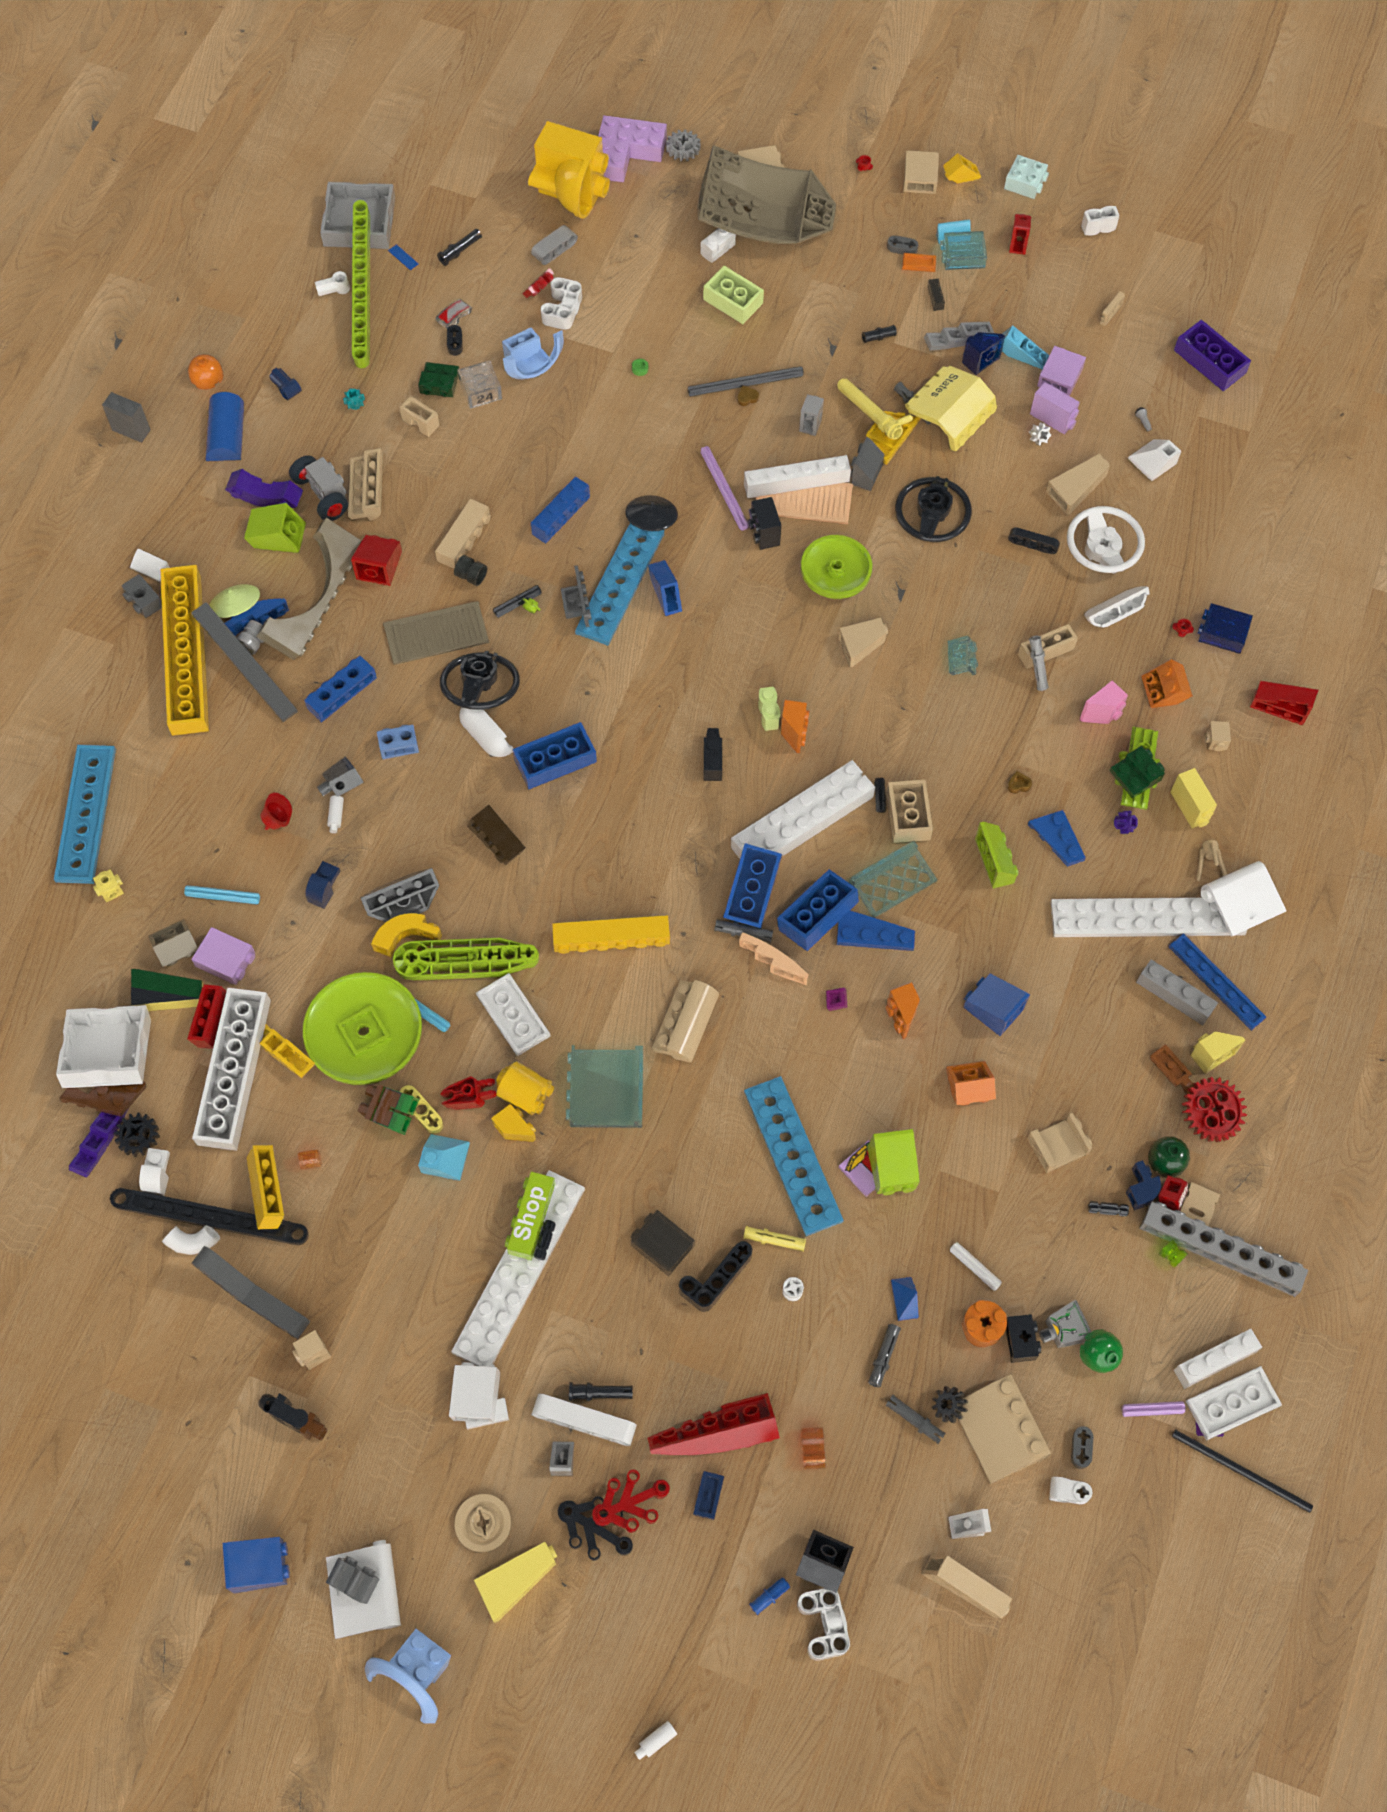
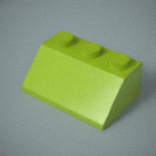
(995, 855)

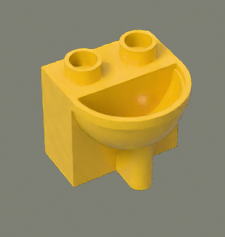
(570, 168)

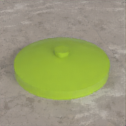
(836, 566)

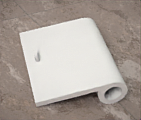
(1244, 897)
(382, 1608)

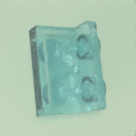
(962, 655)

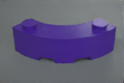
(254, 491)

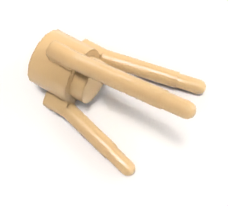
(1211, 851)

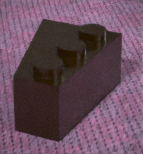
(496, 835)

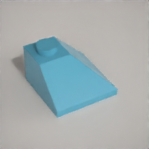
(444, 1157)

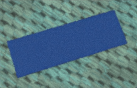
(403, 257)

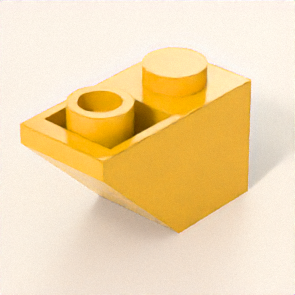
(512, 1126)

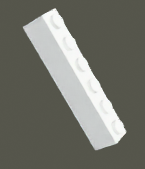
(797, 476)

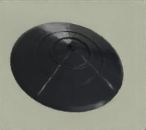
(651, 513)

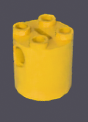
(523, 1088)

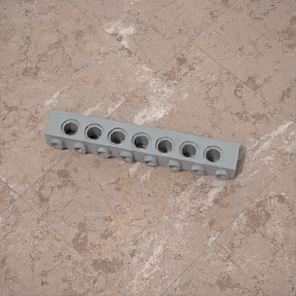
(1270, 1276)

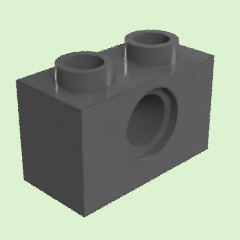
(149, 601)

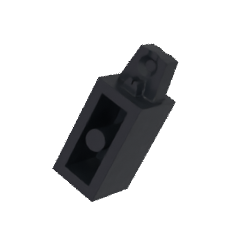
(712, 755)

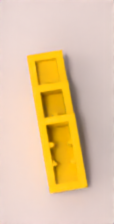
(285, 1052)

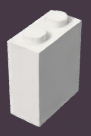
(474, 1392)

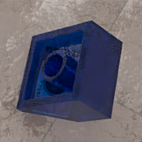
(982, 351)

